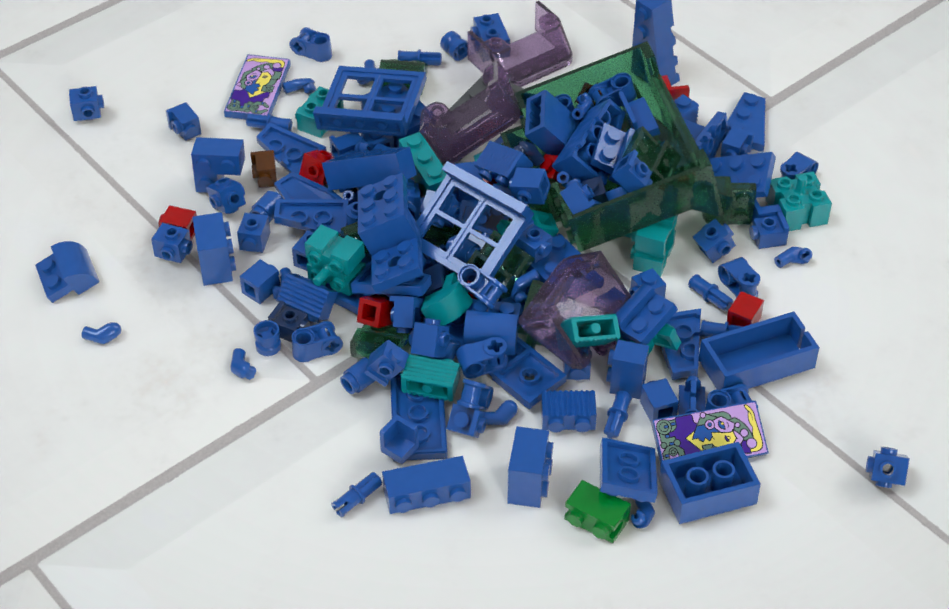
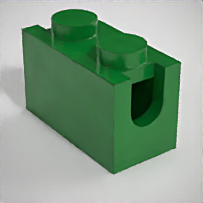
(597, 511)

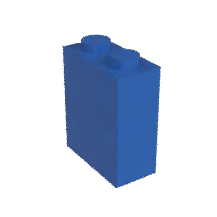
(548, 123)

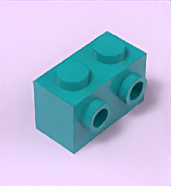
(305, 116)

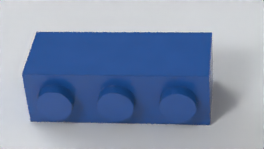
(426, 485)

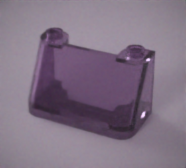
(474, 122)
(575, 288)

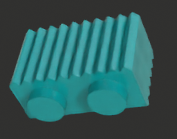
(592, 330)
(430, 377)

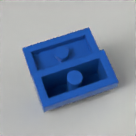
(610, 148)
(66, 270)
(644, 315)
(485, 323)

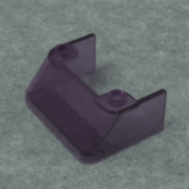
(528, 57)

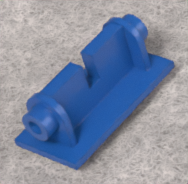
(691, 396)

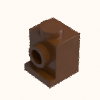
(264, 168)

